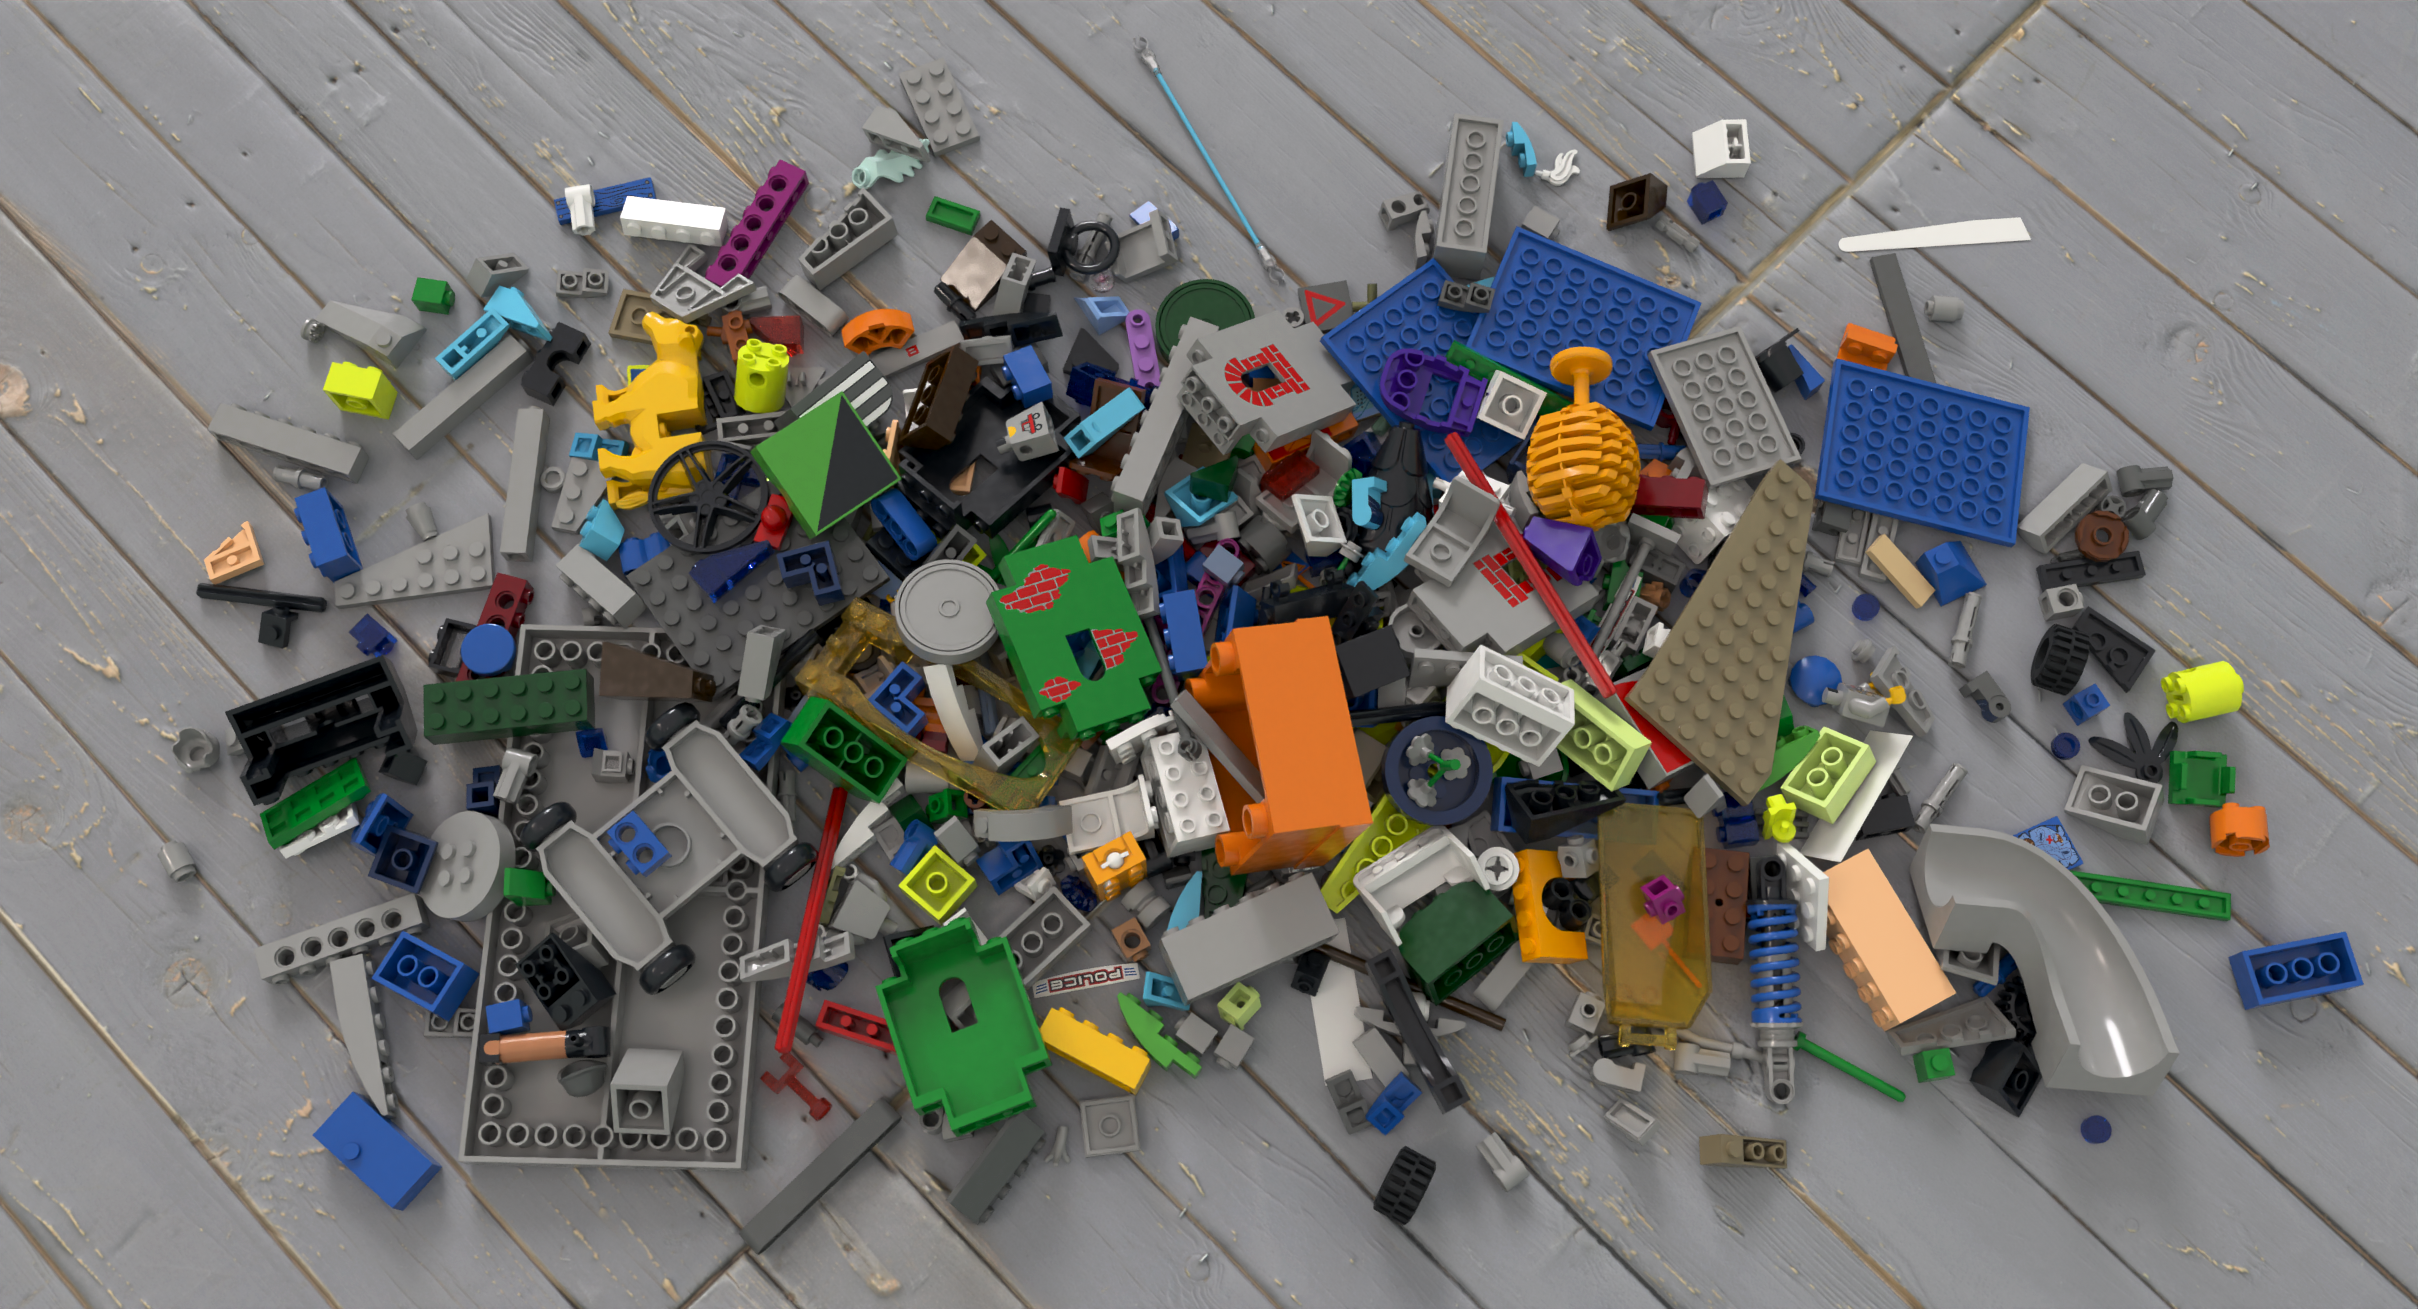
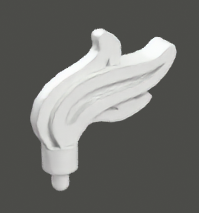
(1562, 170)

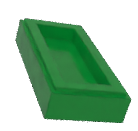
(953, 215)

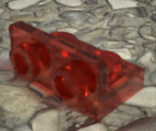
(1289, 475)

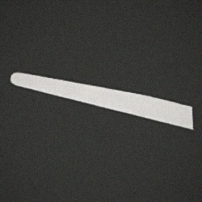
(1941, 235)

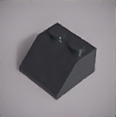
(2007, 1075)

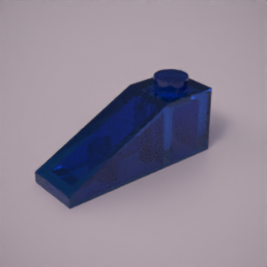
(726, 569)

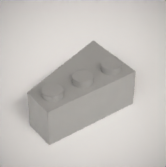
(747, 430)

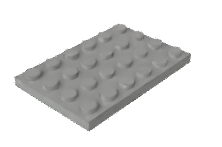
(1723, 407)

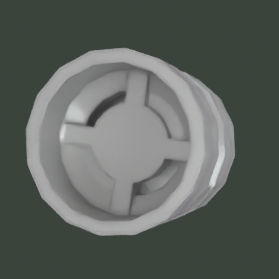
(1147, 906)

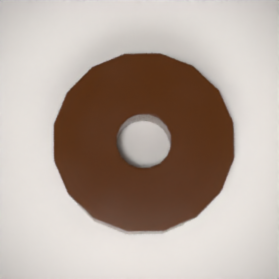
(2093, 548)

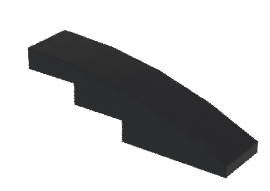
(1023, 327)

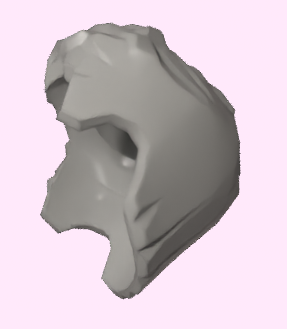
(1613, 542)
(195, 749)

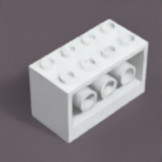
(1510, 706)
(1183, 795)

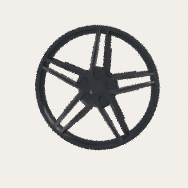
(708, 497)

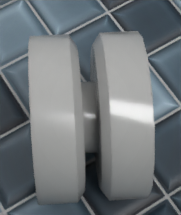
(1412, 633)

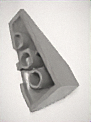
(375, 331)

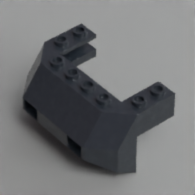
(332, 729)

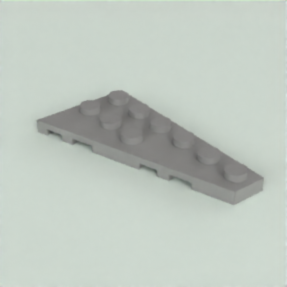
(438, 567)

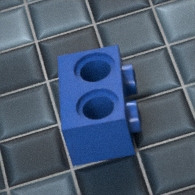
(643, 840)

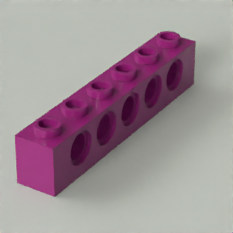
(770, 222)

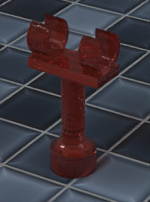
(818, 1107)

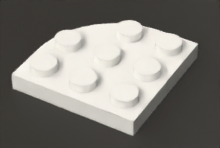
(1134, 739)
(1811, 888)

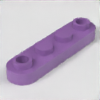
(1142, 349)

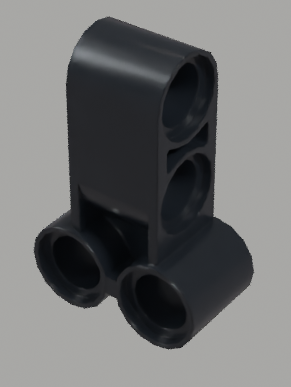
(1573, 897)

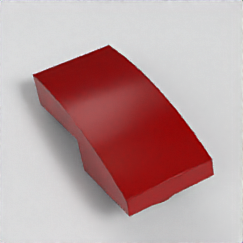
(1071, 485)

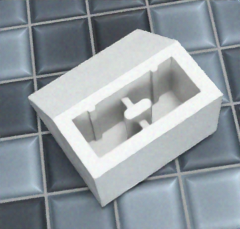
(1721, 150)

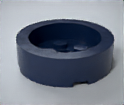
(1454, 797)

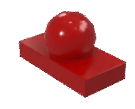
(774, 522)

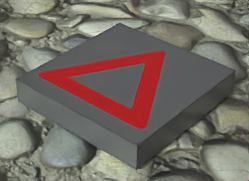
(1326, 304)

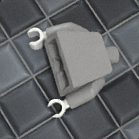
(861, 910)

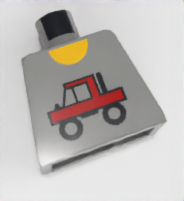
(1029, 434)

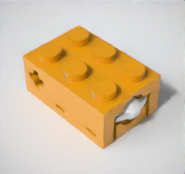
(1115, 867)

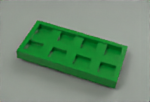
(315, 803)

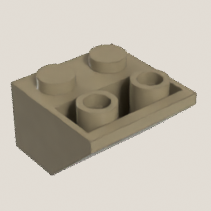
(1370, 756)

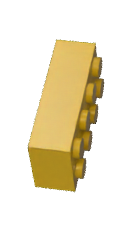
(1094, 1051)

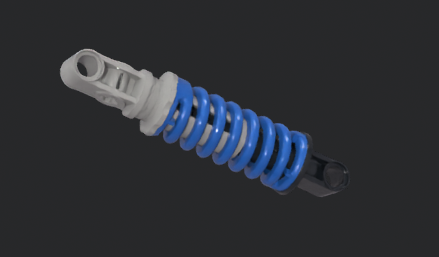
(1775, 977)

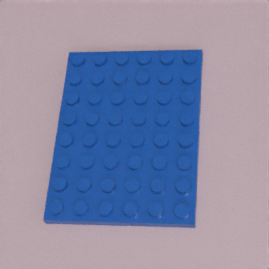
(1565, 300)
(1411, 319)
(1923, 453)

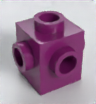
(1663, 899)

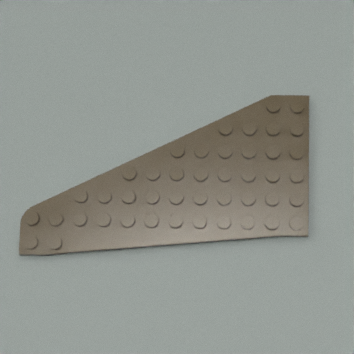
(1727, 656)

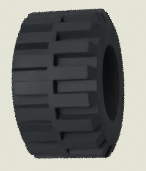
(2060, 659)
(1404, 1185)

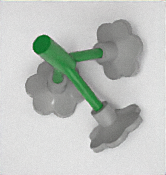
(1451, 764)

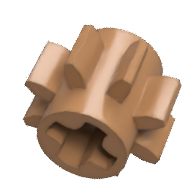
(1656, 595)

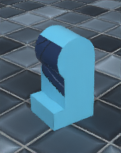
(1367, 501)

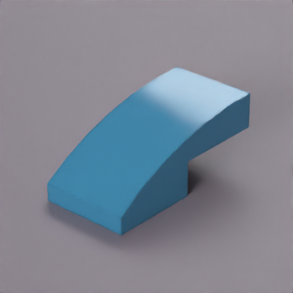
(587, 446)

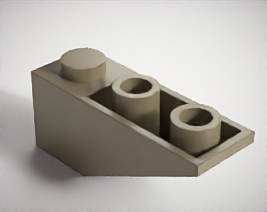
(1742, 1152)

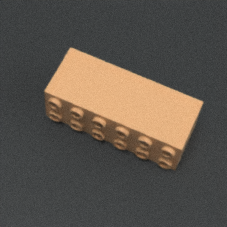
(1881, 944)

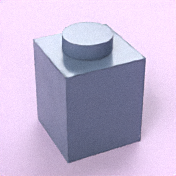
(1224, 567)

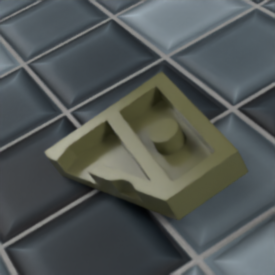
(831, 894)

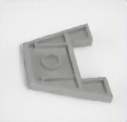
(689, 295)

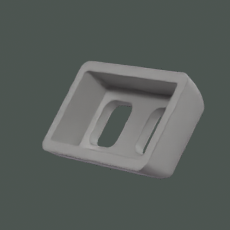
(1286, 574)

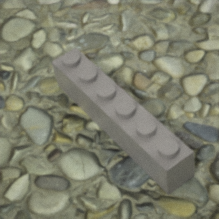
(289, 443)

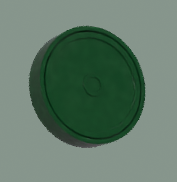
(1204, 300)

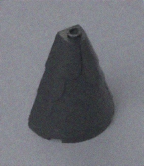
(1405, 468)

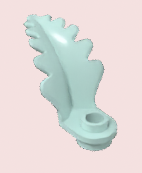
(886, 165)

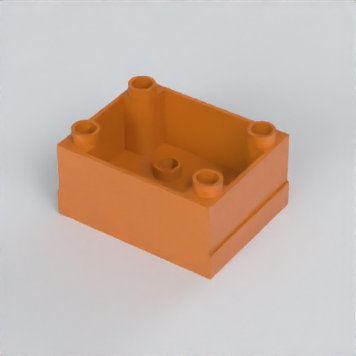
(1288, 713)

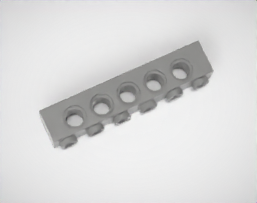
(272, 956)

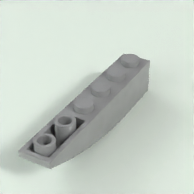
(363, 1028)

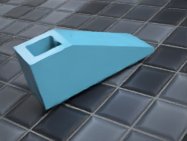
(1104, 423)

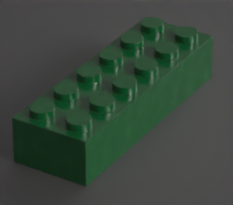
(509, 706)

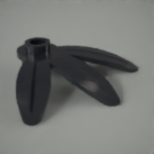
(2143, 755)

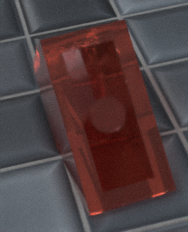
(781, 330)

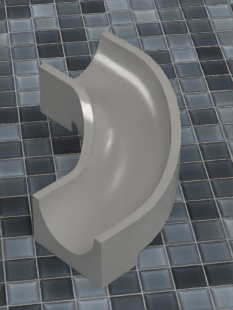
(2081, 978)

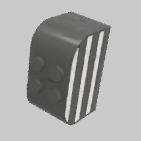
(862, 385)

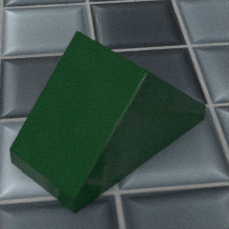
(1215, 480)
(908, 810)

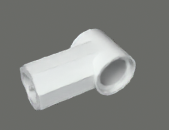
(580, 203)

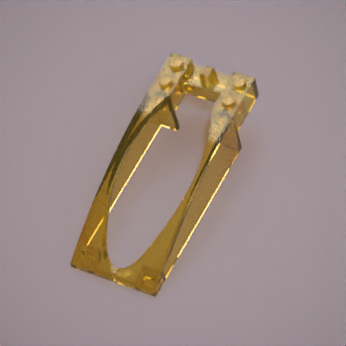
(871, 625)

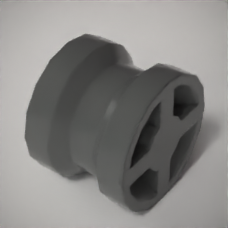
(2112, 504)

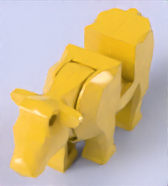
(657, 401)

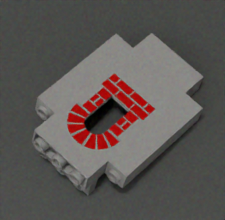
(1307, 399)
(1490, 607)

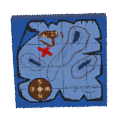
(2053, 840)

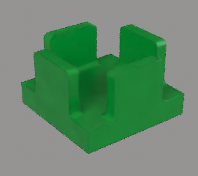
(2200, 778)

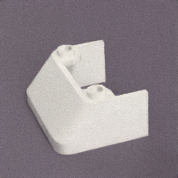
(1412, 873)

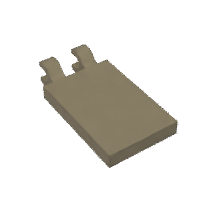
(631, 311)

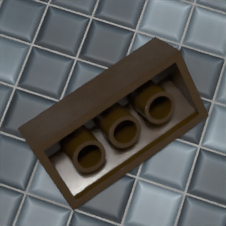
(939, 400)

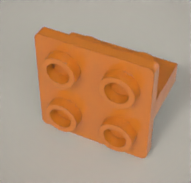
(1866, 347)

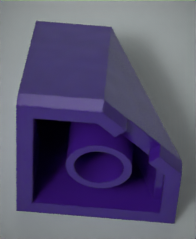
(1564, 548)

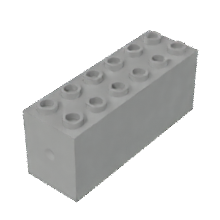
(1467, 195)
(1247, 937)

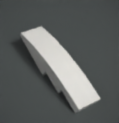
(952, 708)
(859, 835)

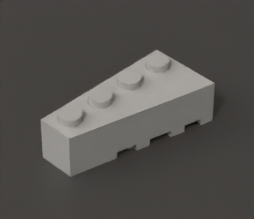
(848, 241)

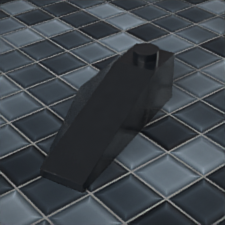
(1550, 809)

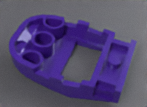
(1407, 381)

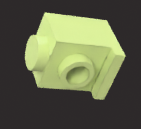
(1235, 998)

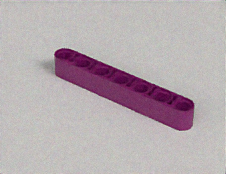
(1206, 613)

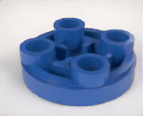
(488, 650)

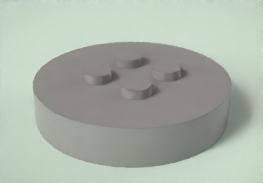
(945, 612)
(468, 866)

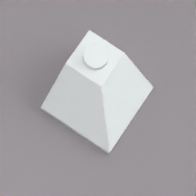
(1319, 524)

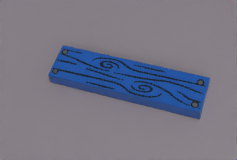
(610, 198)

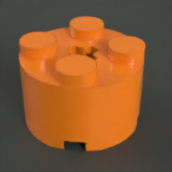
(2239, 830)

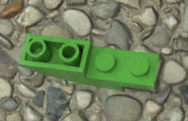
(1791, 751)
(1147, 1029)

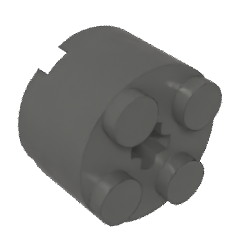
(1263, 545)

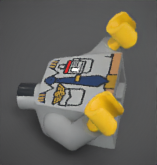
(1863, 702)

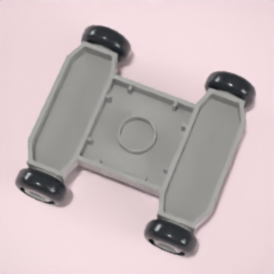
(705, 816)

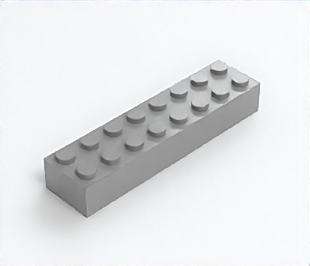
(1160, 428)

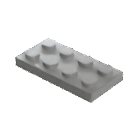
(939, 107)

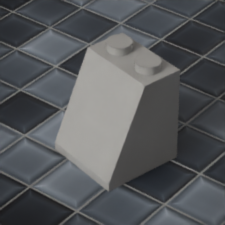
(647, 1091)

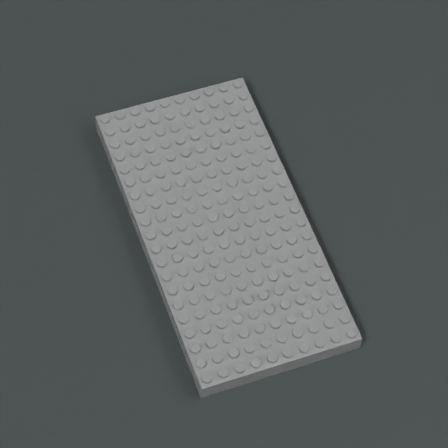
(520, 1109)

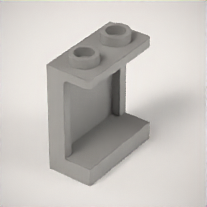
(1144, 248)

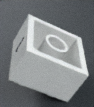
(1510, 404)

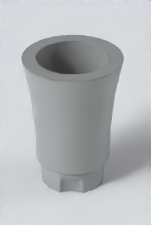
(921, 781)

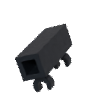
(1309, 603)

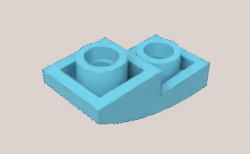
(1521, 147)

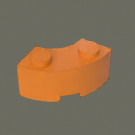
(877, 330)

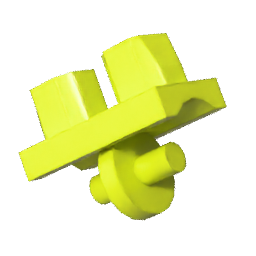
(1779, 819)

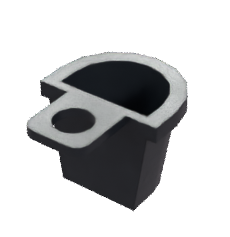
(1779, 364)

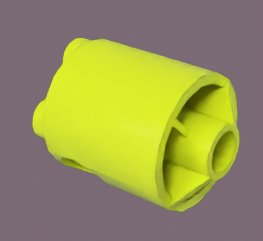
(761, 376)
(2202, 692)

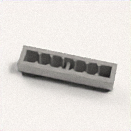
(2064, 507)

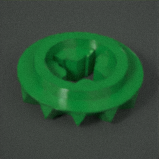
(1343, 488)

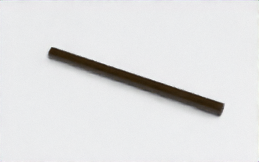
(1451, 1003)

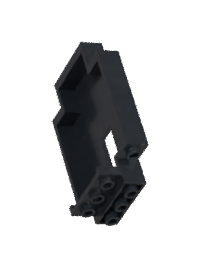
(1007, 491)

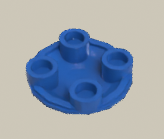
(1811, 677)

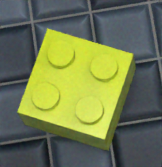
(360, 390)
(938, 885)

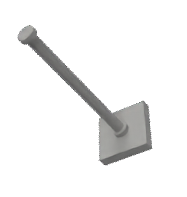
(1650, 537)

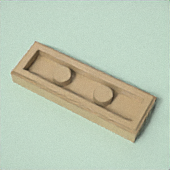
(1900, 571)

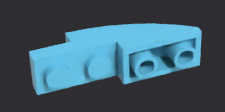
(1383, 566)

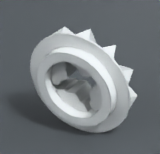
(1508, 860)

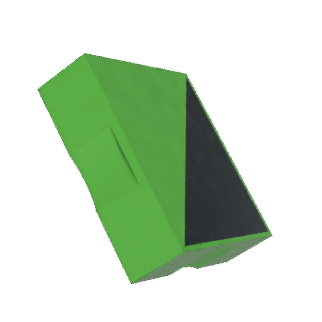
(825, 464)

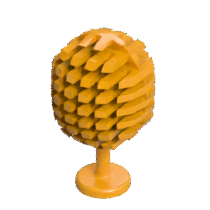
(1583, 457)

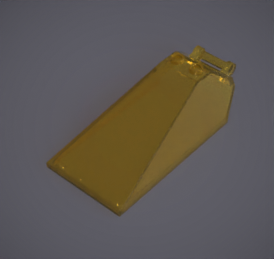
(1650, 969)

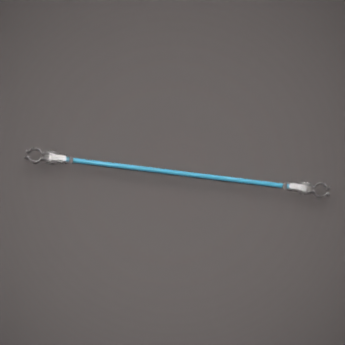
(1267, 260)

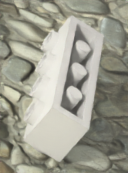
(674, 221)

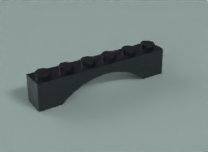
(1414, 1030)

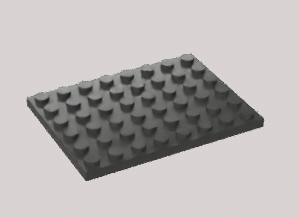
(716, 633)

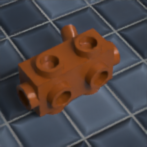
(733, 332)

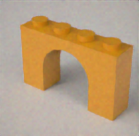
(1537, 936)

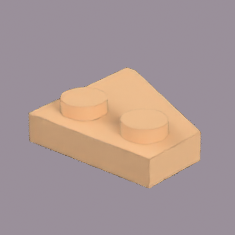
(234, 556)

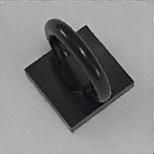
(1065, 242)

